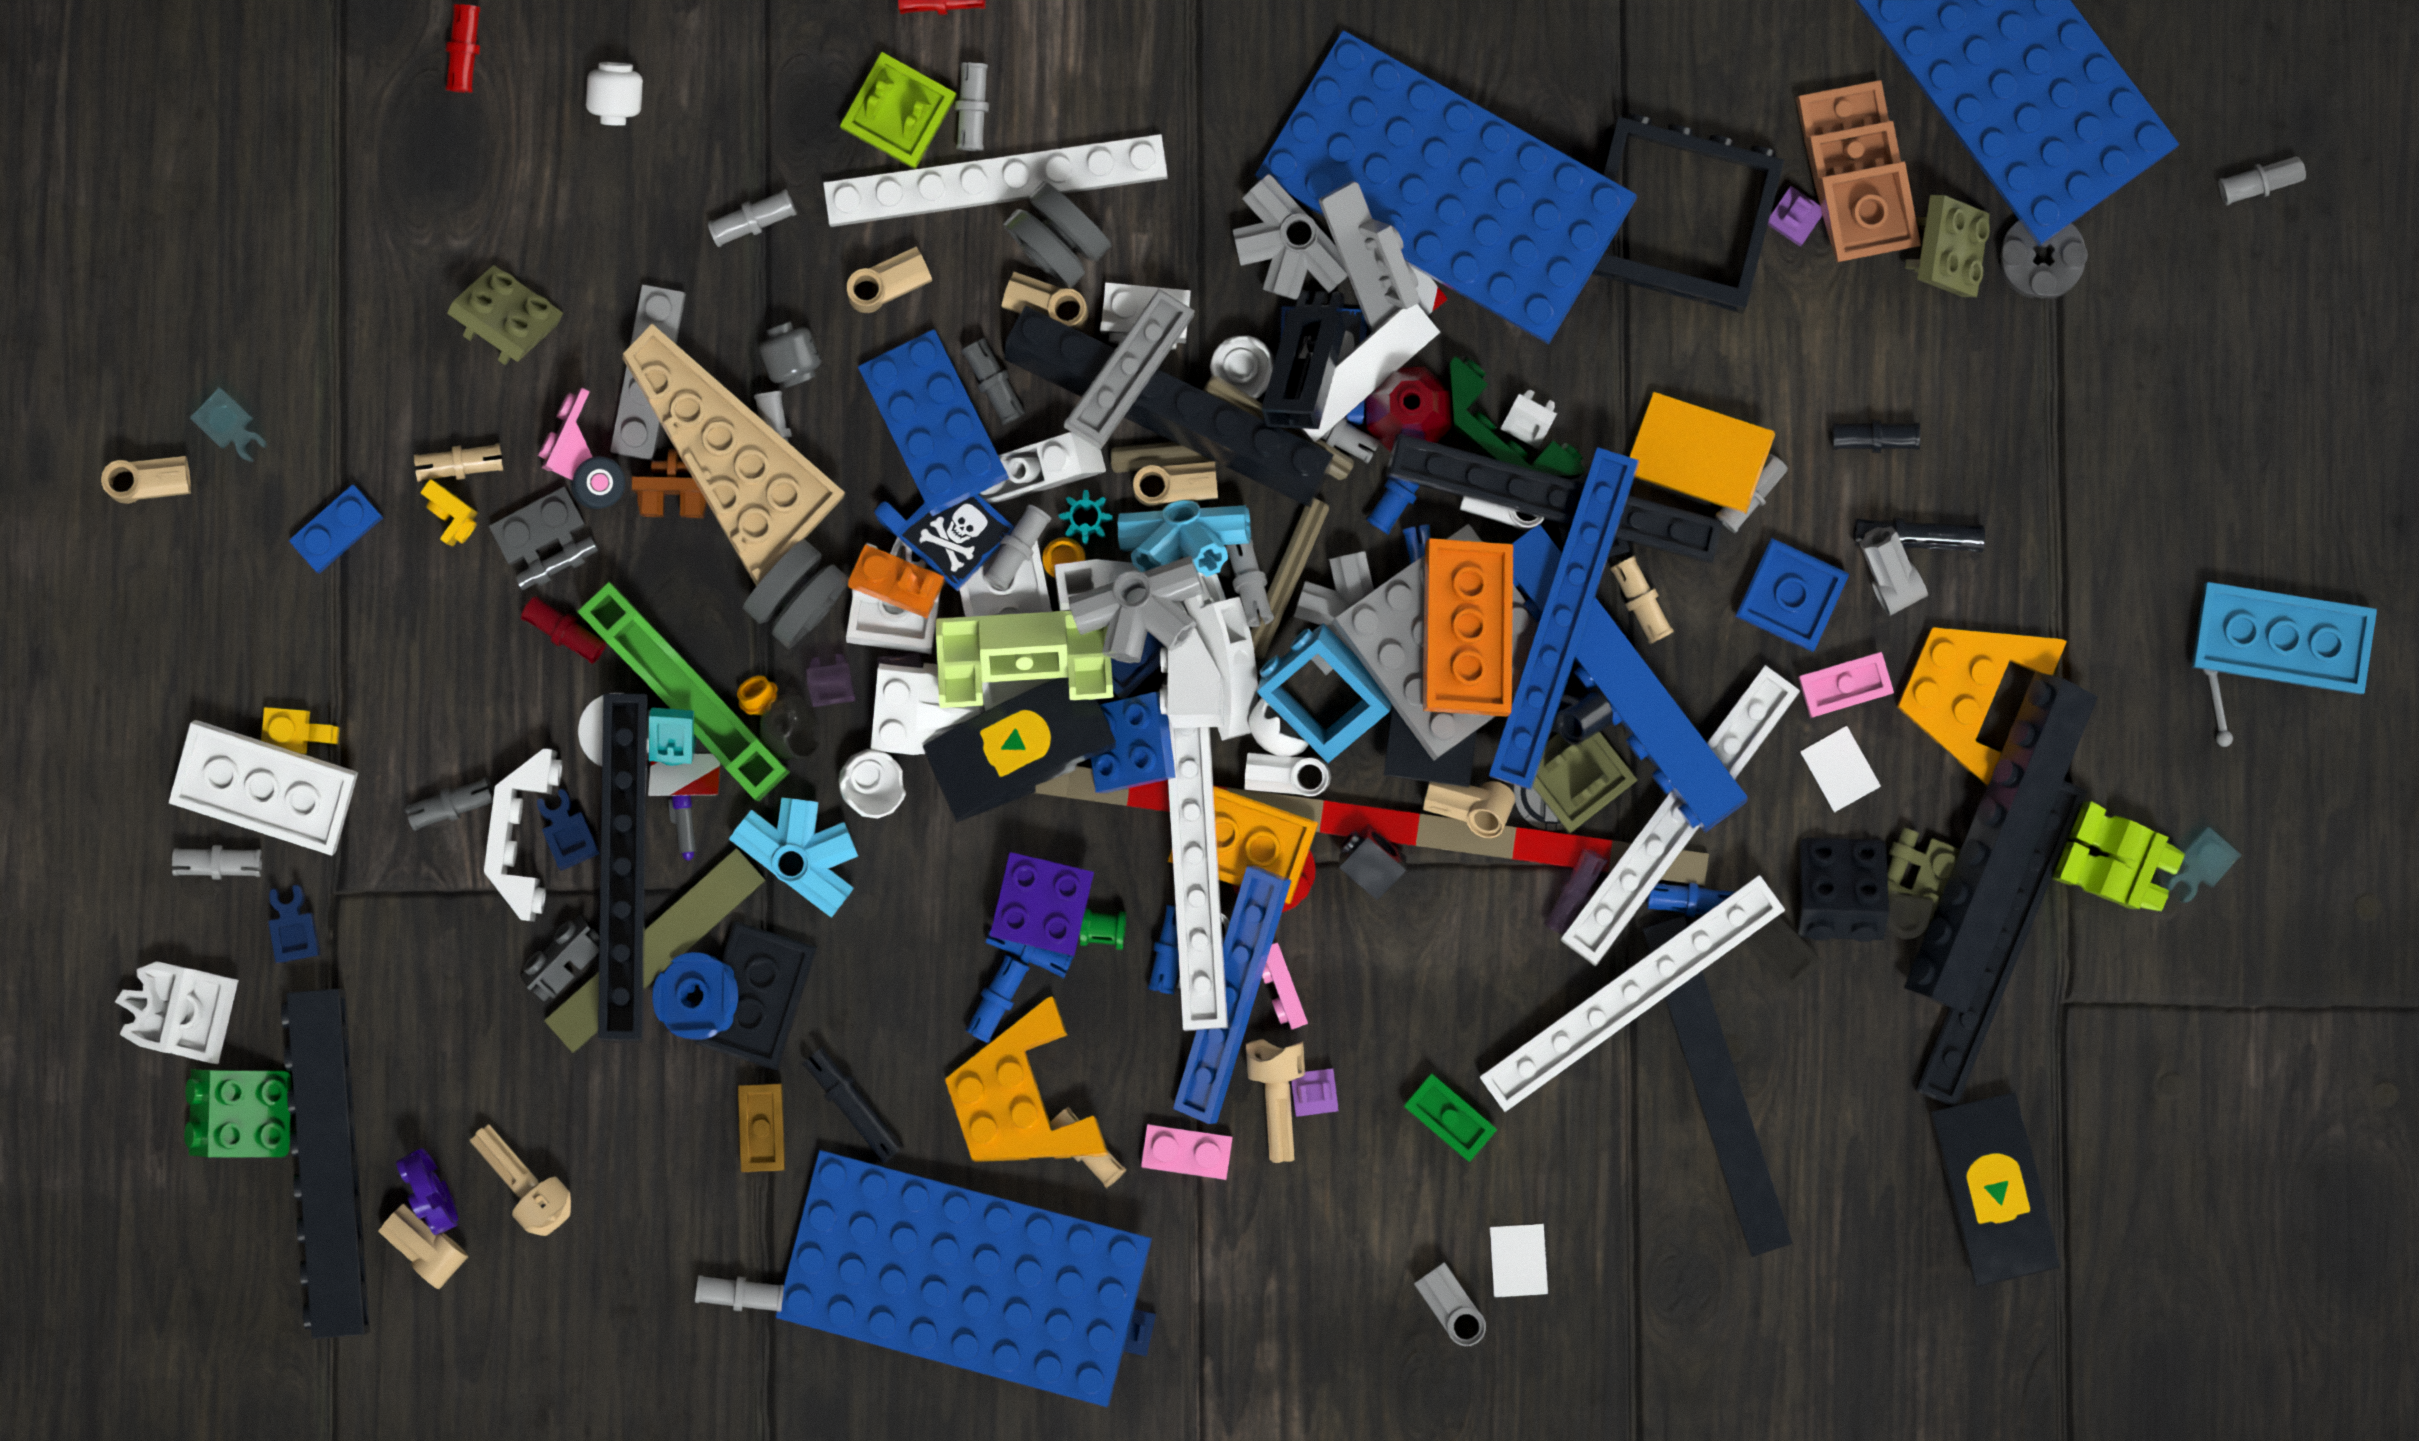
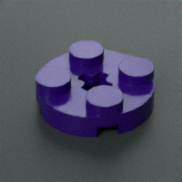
(430, 1196)

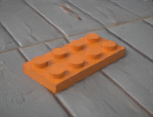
(1468, 627)

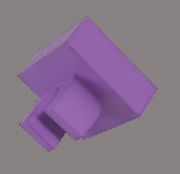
(1795, 216)
(1315, 1093)

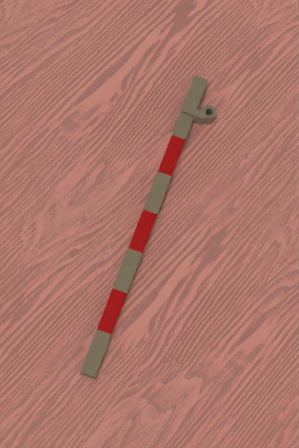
(1395, 826)

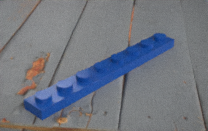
(1564, 618)

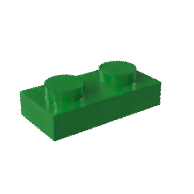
(1450, 1117)

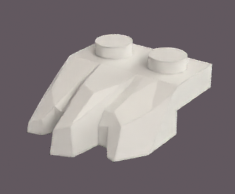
(888, 626)
(909, 709)
(179, 1011)

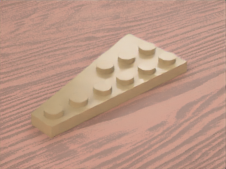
(745, 470)

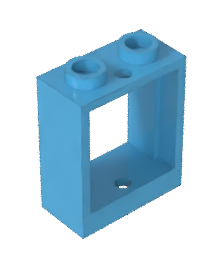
(1352, 724)

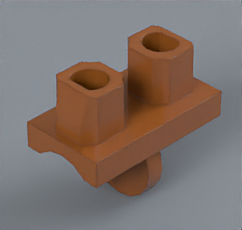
(652, 490)

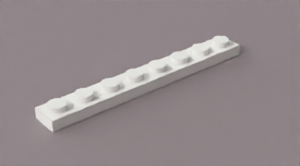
(994, 180)
(1667, 830)
(1197, 881)
(1632, 993)

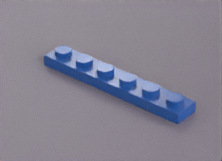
(1245, 957)

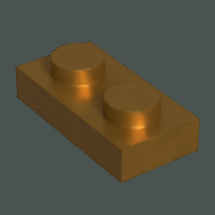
(761, 1127)

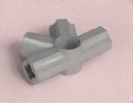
(1270, 241)
(1323, 605)
(1153, 614)

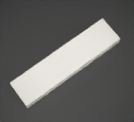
(1372, 363)

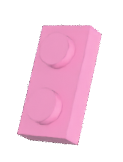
(1845, 685)
(1287, 1005)
(1186, 1151)

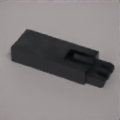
(1302, 385)

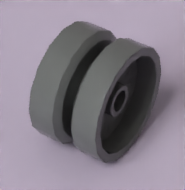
(1061, 230)
(801, 598)

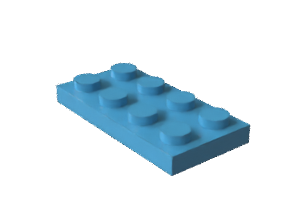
(2284, 638)

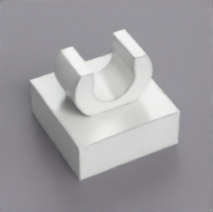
(1529, 420)

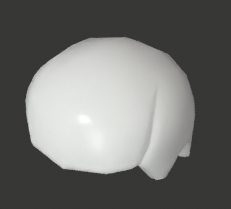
(1244, 364)
(1274, 732)
(872, 783)

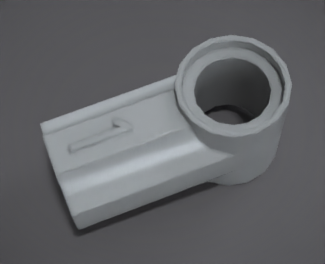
(1896, 579)
(1449, 1302)

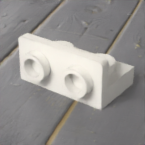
(1125, 304)

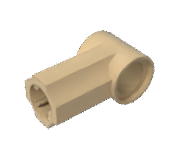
(891, 277)
(1043, 298)
(151, 478)
(1181, 482)
(1482, 808)
(431, 1255)

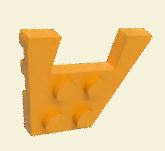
(1957, 684)
(1002, 1103)

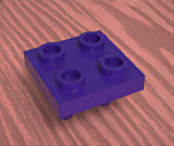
(1042, 904)

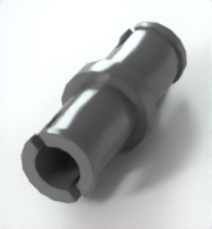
(993, 381)
(450, 803)

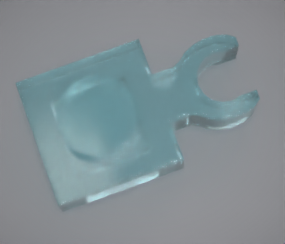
(225, 422)
(2205, 861)

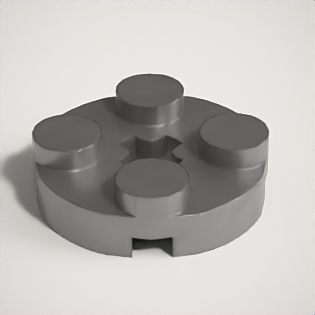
(2042, 280)

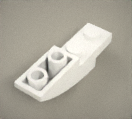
(1230, 645)

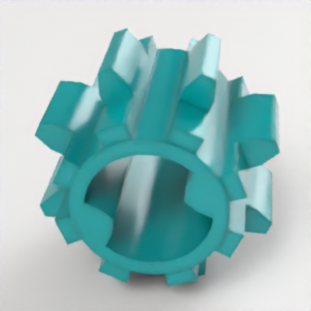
(1086, 504)

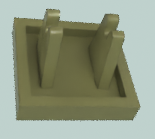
(1952, 246)
(504, 314)
(1580, 778)

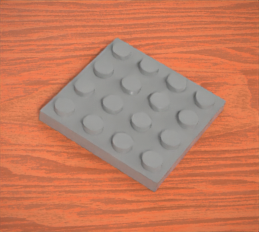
(1389, 642)

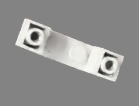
(538, 776)

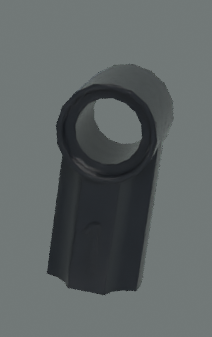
(1582, 717)

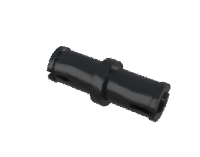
(1876, 436)

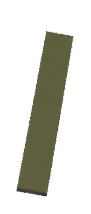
(664, 940)

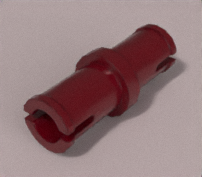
(563, 629)

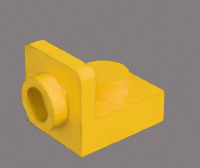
(446, 504)

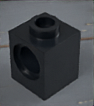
(1371, 861)

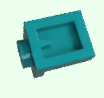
(671, 736)

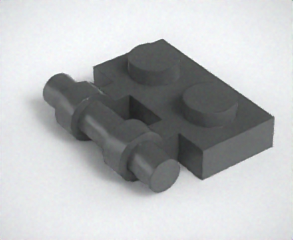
(537, 527)

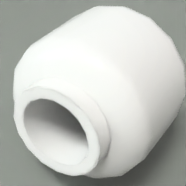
(614, 92)

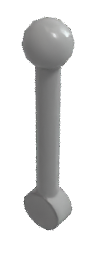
(2223, 737)

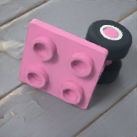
(594, 480)

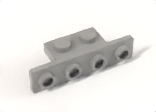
(1369, 255)

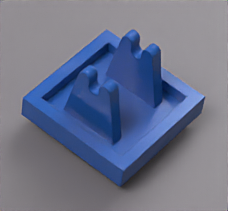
(1142, 745)

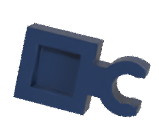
(568, 836)
(293, 934)

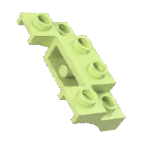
(1018, 649)

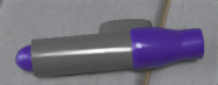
(681, 815)

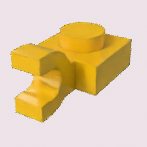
(292, 730)

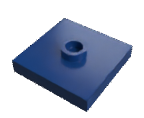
(1792, 595)

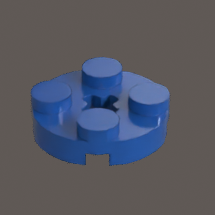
(718, 1002)

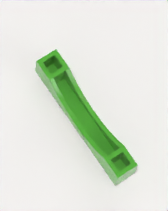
(683, 689)

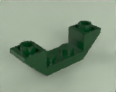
(1466, 386)

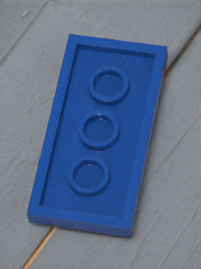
(933, 422)

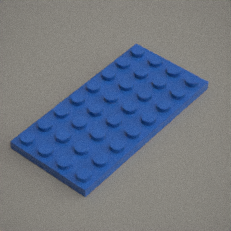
(2028, 100)
(1458, 184)
(964, 1278)

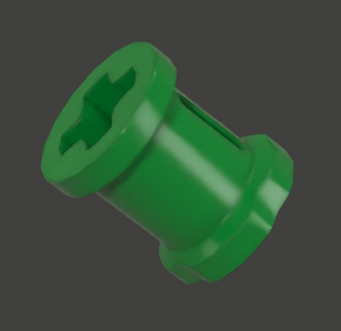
(1103, 929)

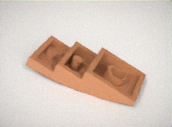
(1858, 171)

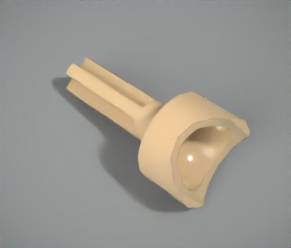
(1275, 1069)
(525, 1185)

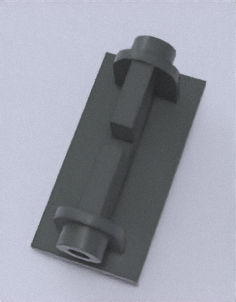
(548, 968)

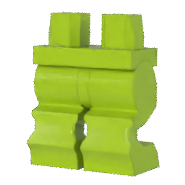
(2131, 862)

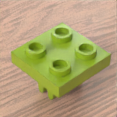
(898, 110)

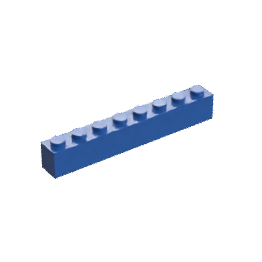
(1635, 695)

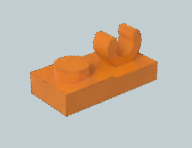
(896, 581)

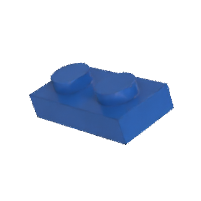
(336, 529)

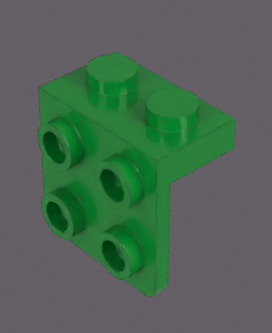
(238, 1113)

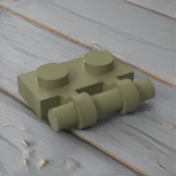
(1933, 871)

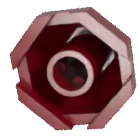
(1389, 416)

